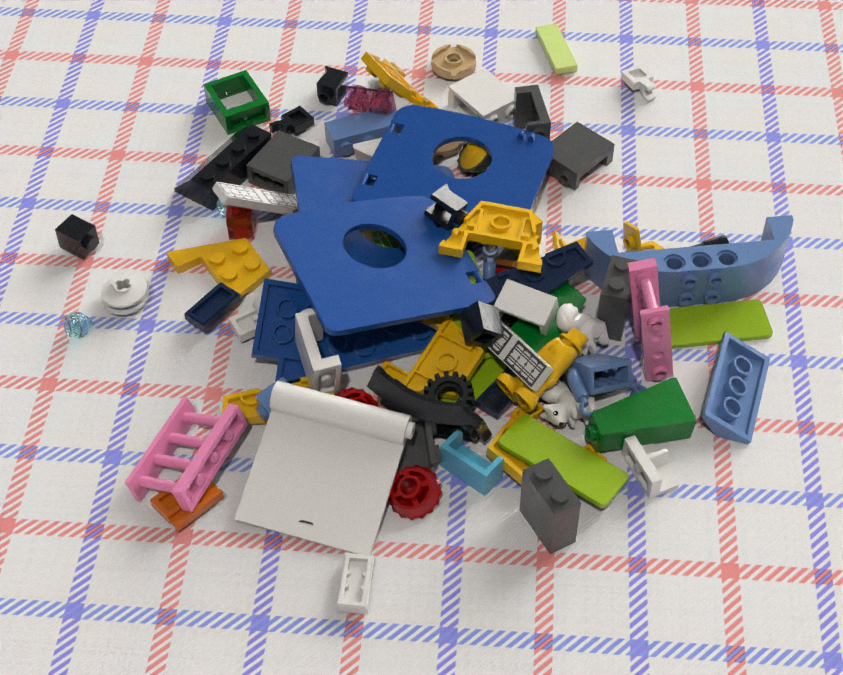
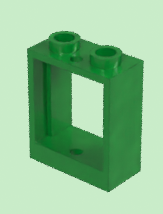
(233, 119)

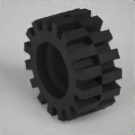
(451, 383)

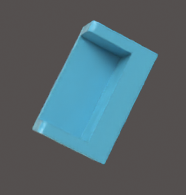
(470, 466)

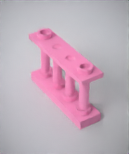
(650, 319)
(204, 465)

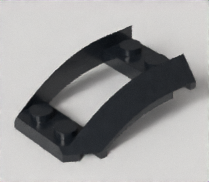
(404, 400)

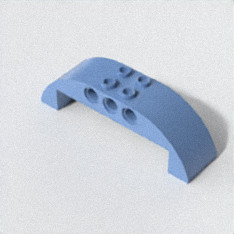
(702, 272)

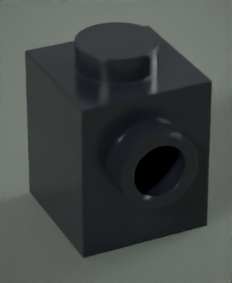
(77, 236)
(481, 324)

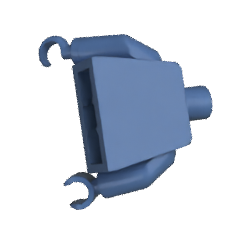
(599, 374)

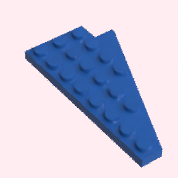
(276, 335)

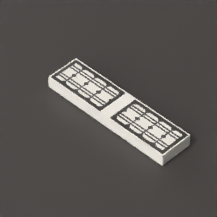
(255, 198)
(521, 358)

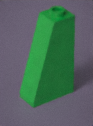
(531, 333)
(651, 415)

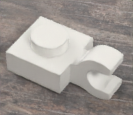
(640, 78)

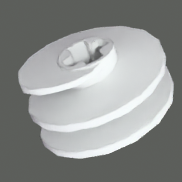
(125, 292)

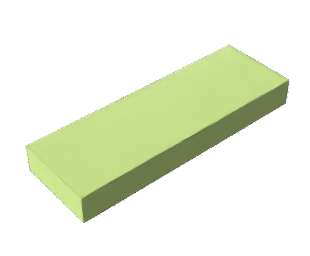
(556, 49)

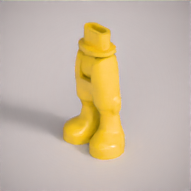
(559, 355)

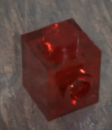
(240, 222)

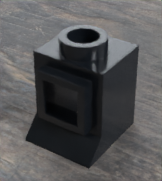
(330, 86)
(448, 209)

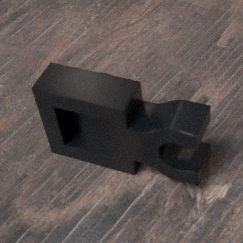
(293, 121)

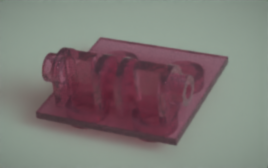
(366, 99)

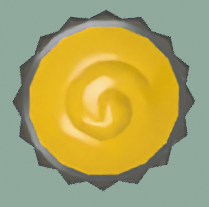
(473, 158)

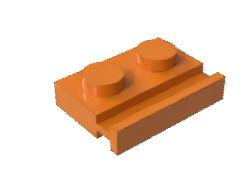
(171, 511)

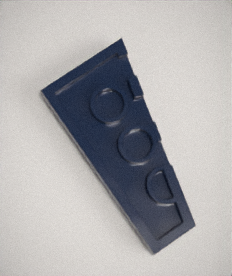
(557, 270)

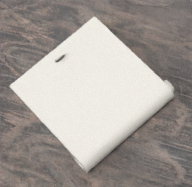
(324, 466)

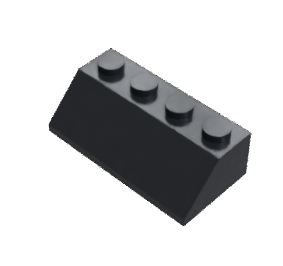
(224, 166)

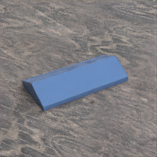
(735, 390)

